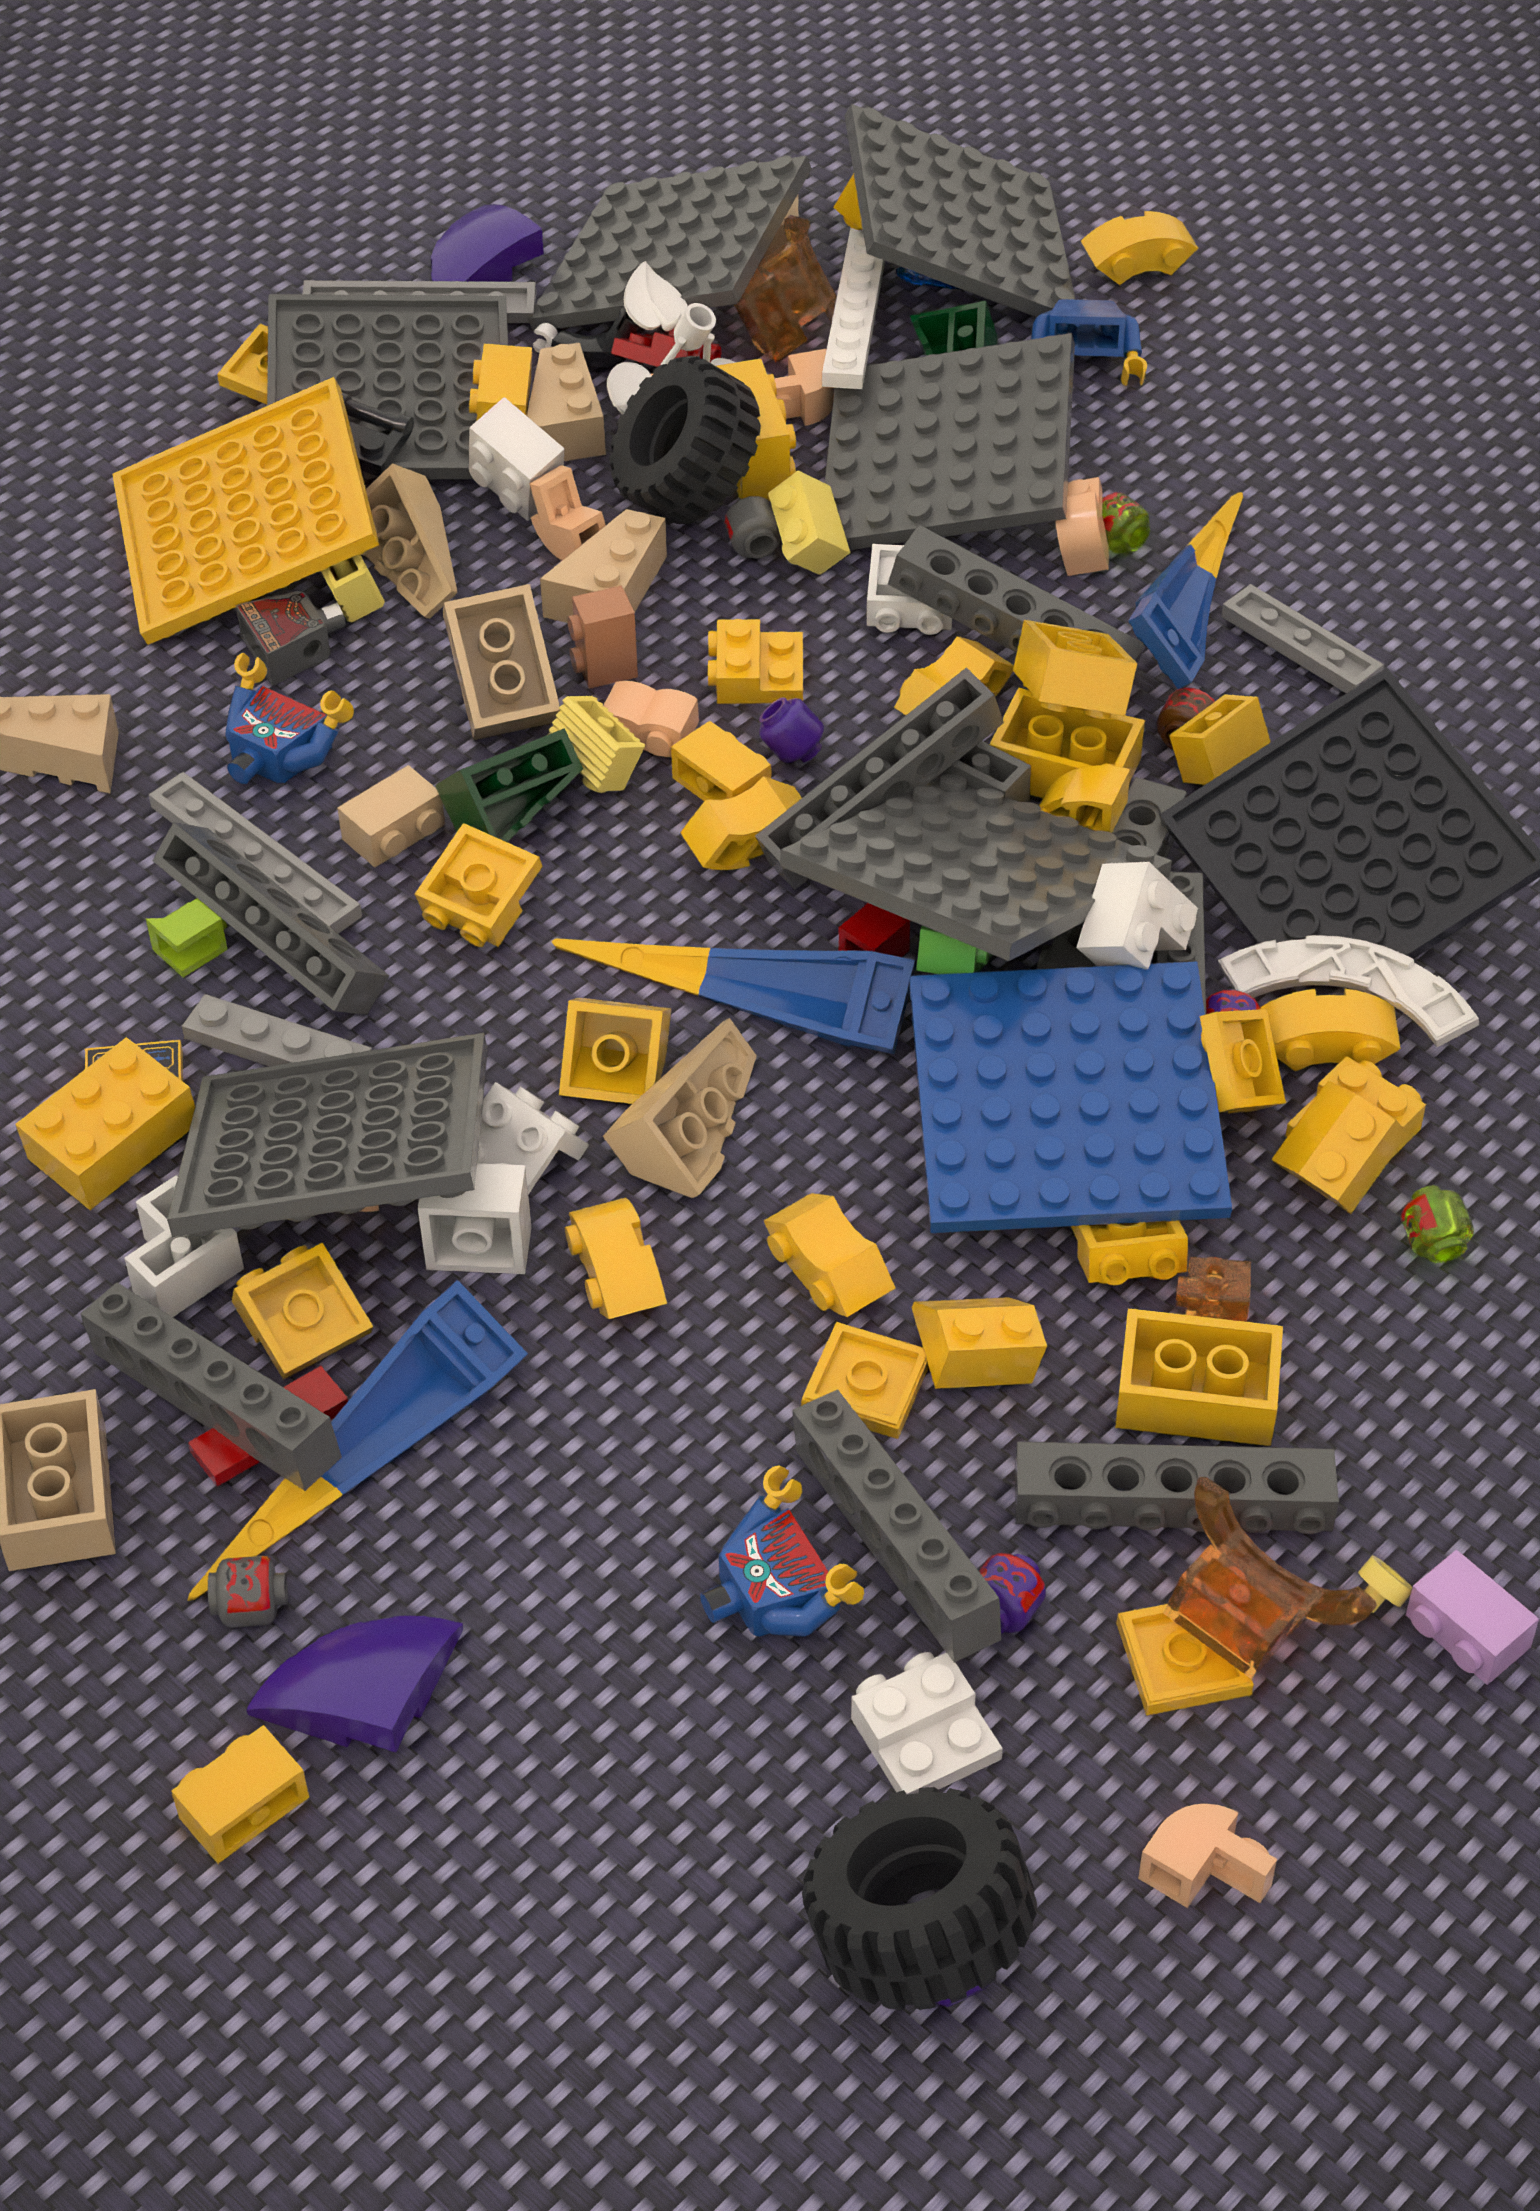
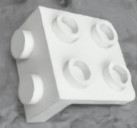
(521, 1134)

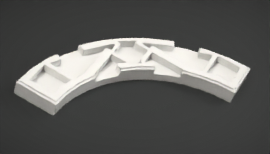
(1354, 966)

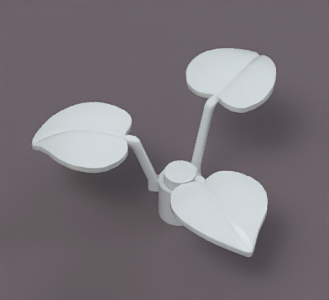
(653, 304)

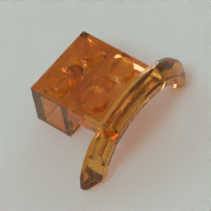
(786, 294)
(1242, 1598)

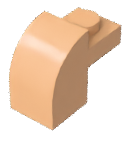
(803, 388)
(560, 517)
(1083, 532)
(1202, 1843)

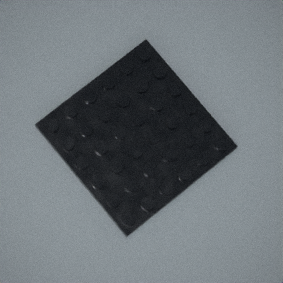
(1355, 831)

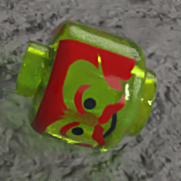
(1124, 523)
(1437, 1224)

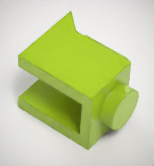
(188, 936)

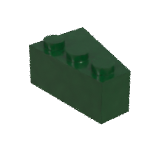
(955, 329)
(510, 787)

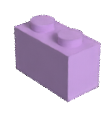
(1471, 1617)

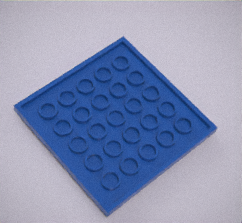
(1067, 1098)

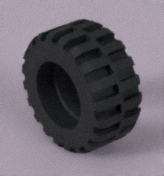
(685, 440)
(931, 1945)

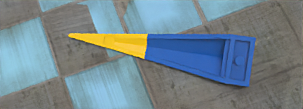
(1176, 606)
(829, 994)
(425, 1380)

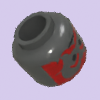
(752, 527)
(246, 1591)

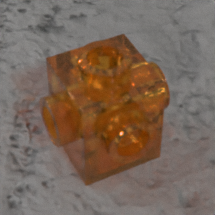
(1215, 1288)

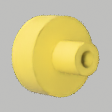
(1384, 1583)

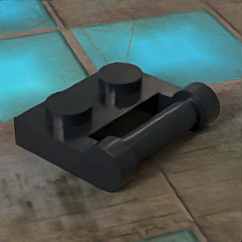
(375, 449)

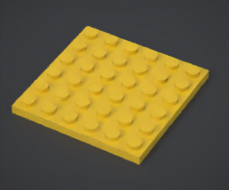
(243, 511)

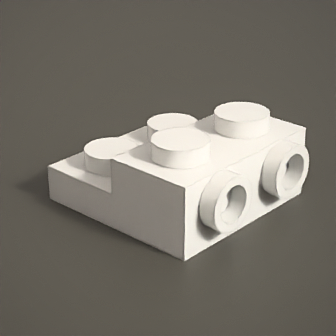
(892, 608)
(924, 1725)

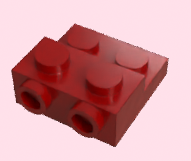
(654, 348)

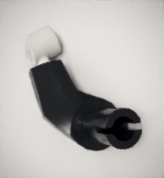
(596, 347)

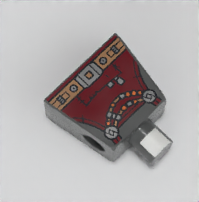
(288, 632)

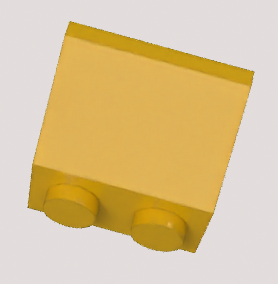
(613, 1049)
(1340, 1145)
(980, 1341)

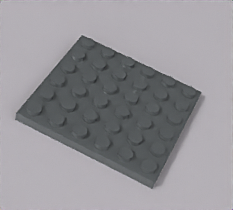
(957, 214)
(690, 228)
(392, 356)
(954, 442)
(968, 864)
(332, 1136)

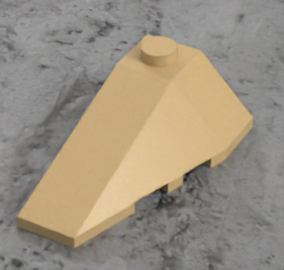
(411, 539)
(682, 1120)

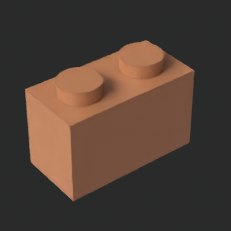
(603, 637)

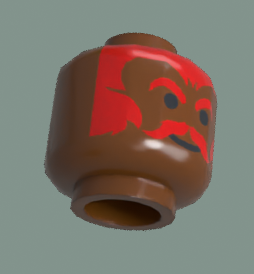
(1179, 709)

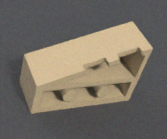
(567, 403)
(621, 553)
(60, 737)

